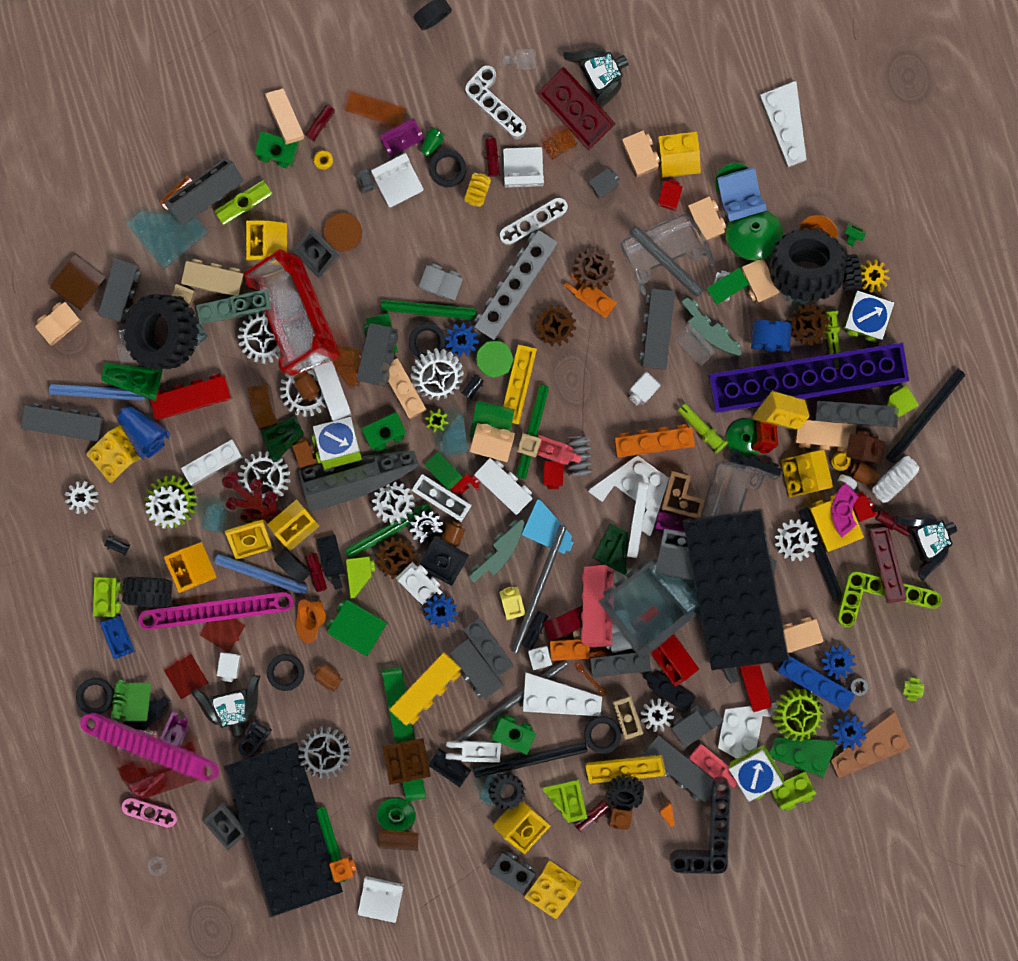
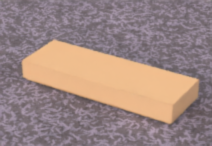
(284, 116)

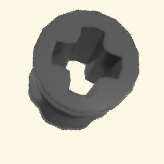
(365, 181)

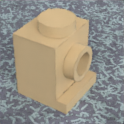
(184, 292)

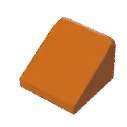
(667, 814)

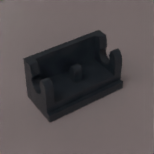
(449, 768)

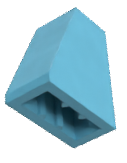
(543, 528)

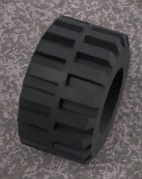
(147, 591)

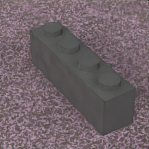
(203, 191)
(658, 329)
(857, 414)
(62, 423)
(682, 769)

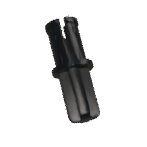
(534, 630)

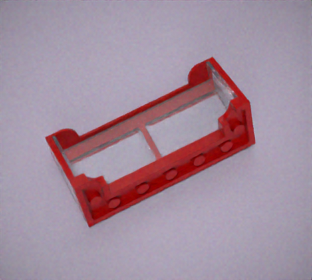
(295, 313)

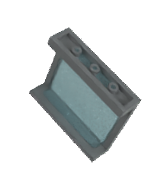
(643, 610)

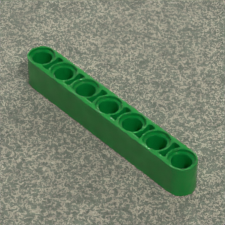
(395, 689)

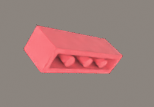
(596, 621)

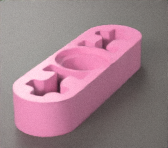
(137, 803)

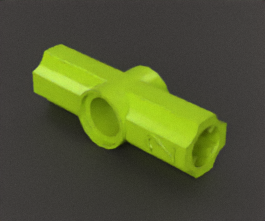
(232, 209)

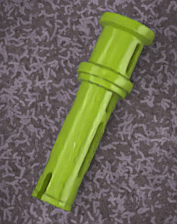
(834, 329)
(709, 435)

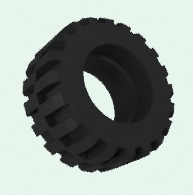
(810, 247)
(140, 331)

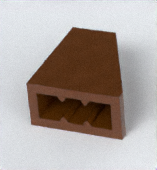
(262, 405)

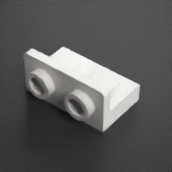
(417, 582)

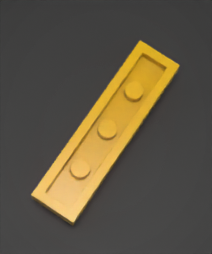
(519, 380)
(636, 767)

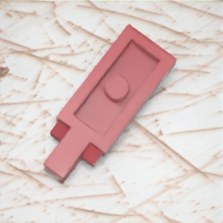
(557, 451)
(711, 764)

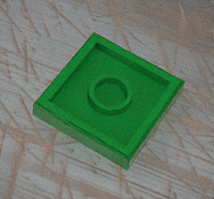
(493, 415)

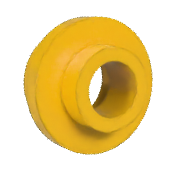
(323, 153)

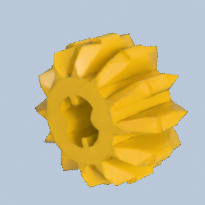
(477, 189)
(878, 281)

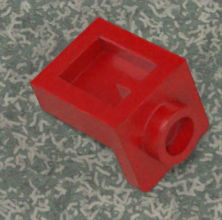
(766, 437)
(461, 486)

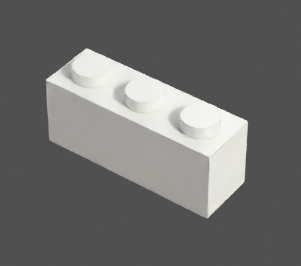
(643, 389)
(212, 462)
(504, 485)
(441, 498)

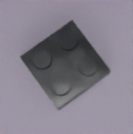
(444, 560)

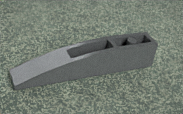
(355, 479)
(675, 557)

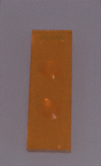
(375, 109)

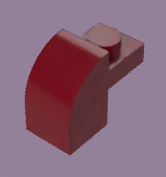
(564, 623)

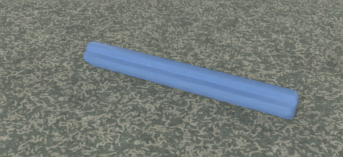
(96, 392)
(260, 574)

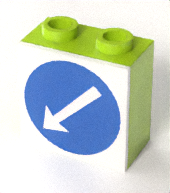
(868, 316)
(336, 443)
(756, 773)

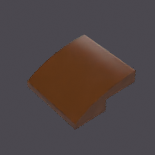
(77, 282)
(406, 761)
(398, 840)

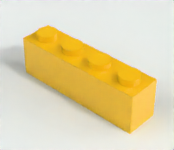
(425, 689)

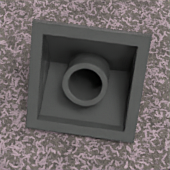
(316, 253)
(225, 825)

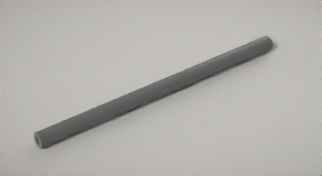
(539, 588)
(507, 705)

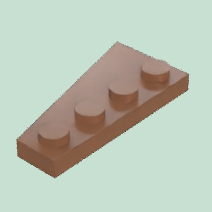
(881, 742)

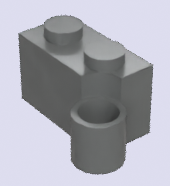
(695, 724)

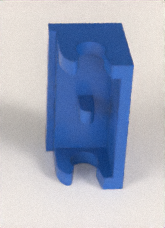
(117, 637)

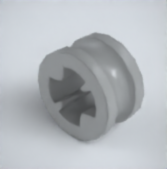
(865, 686)

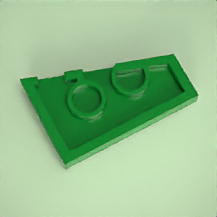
(133, 379)
(806, 755)

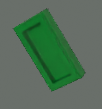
(727, 286)
(443, 471)

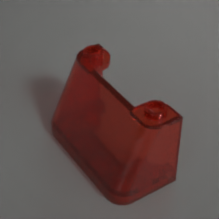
(147, 785)

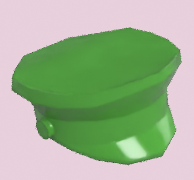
(494, 359)

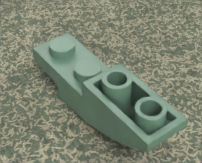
(234, 307)
(717, 335)
(505, 547)

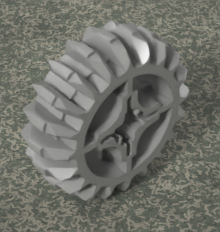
(321, 769)

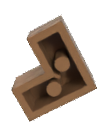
(677, 501)

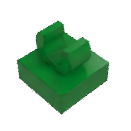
(854, 233)

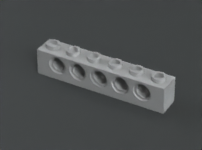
(547, 246)

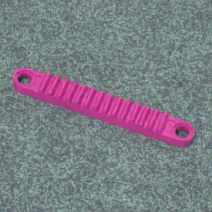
(216, 611)
(149, 747)

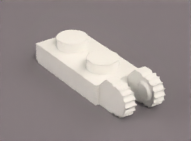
(475, 751)

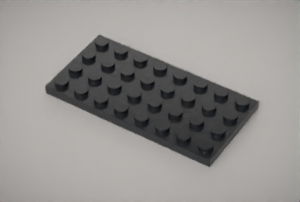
(736, 589)
(282, 829)

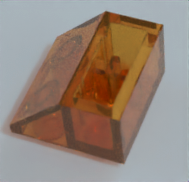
(348, 365)

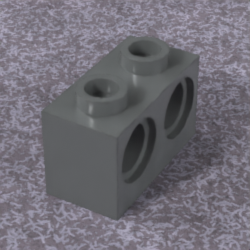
(509, 876)

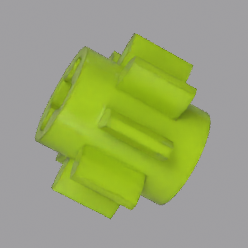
(438, 415)
(913, 689)

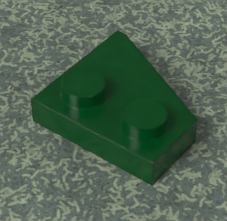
(282, 436)
(613, 549)

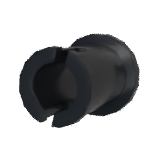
(473, 386)
(117, 545)

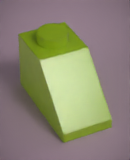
(902, 399)
(359, 573)

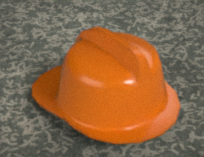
(309, 619)

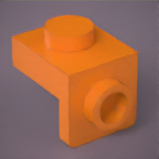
(343, 869)

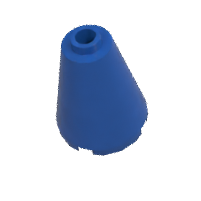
(142, 432)

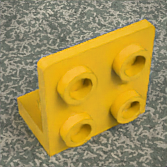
(113, 454)
(553, 890)

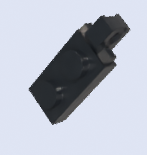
(738, 458)
(331, 560)
(675, 695)
(154, 713)

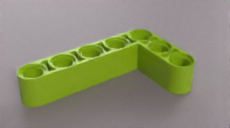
(864, 586)

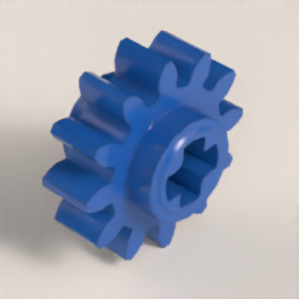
(454, 341)
(433, 612)
(830, 664)
(856, 730)

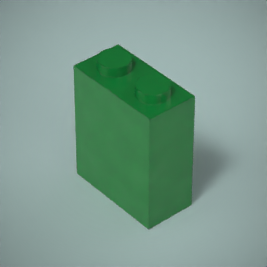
(356, 627)

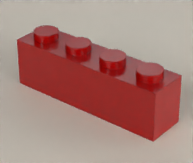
(191, 397)
(674, 660)

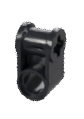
(254, 737)

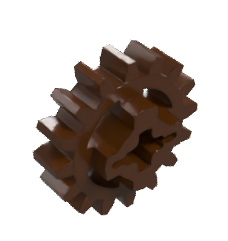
(591, 276)
(815, 319)
(546, 327)
(398, 549)

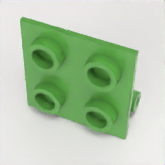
(131, 701)

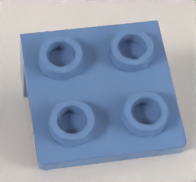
(740, 194)

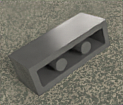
(119, 291)
(377, 355)
(488, 647)
(619, 664)
(476, 669)

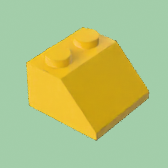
(679, 154)
(782, 411)
(521, 826)

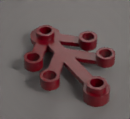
(231, 479)

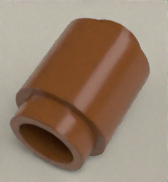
(306, 386)
(864, 473)
(453, 533)
(327, 677)

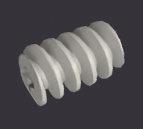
(580, 448)

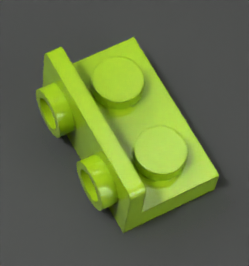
(106, 597)
(793, 791)

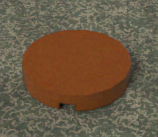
(343, 232)

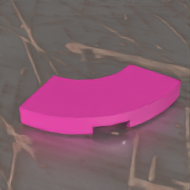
(842, 510)

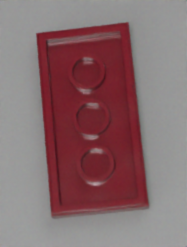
(576, 108)

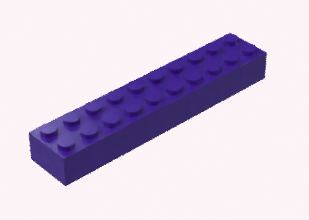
(809, 377)

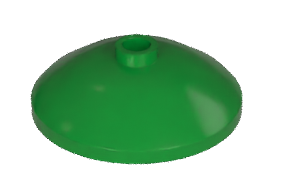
(751, 242)

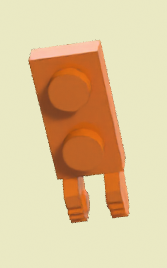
(594, 298)
(571, 650)

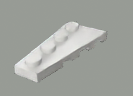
(785, 119)
(553, 697)

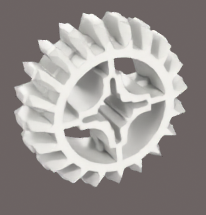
(254, 336)
(429, 377)
(295, 404)
(276, 465)
(895, 479)

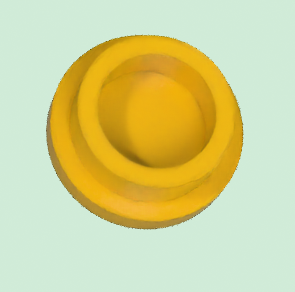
(840, 461)

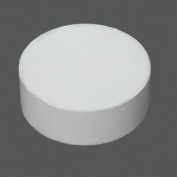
(846, 479)

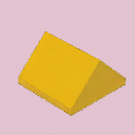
(249, 539)

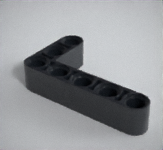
(716, 834)

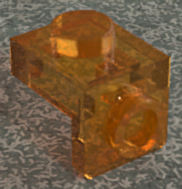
(559, 143)

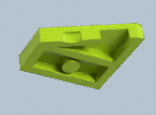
(568, 800)

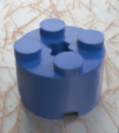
(771, 335)

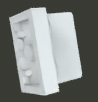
(523, 167)
(397, 180)
(380, 899)

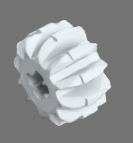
(81, 505)
(651, 719)

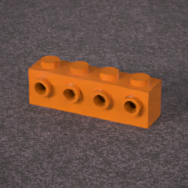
(654, 442)

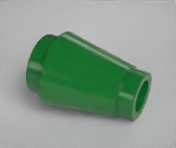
(431, 141)

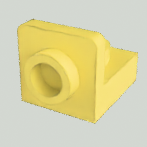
(512, 602)

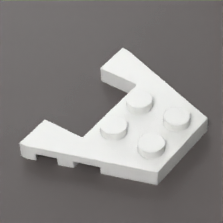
(628, 479)
(741, 729)

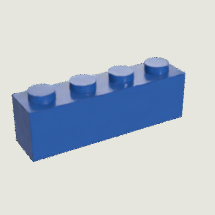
(816, 683)

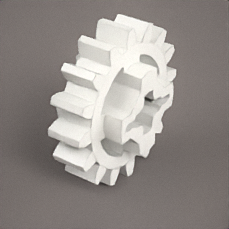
(172, 499)
(400, 502)
(807, 546)

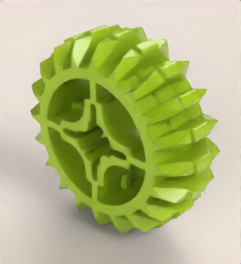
(166, 484)
(799, 721)

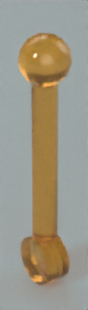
(602, 691)

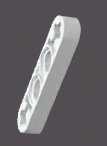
(535, 224)
(638, 519)

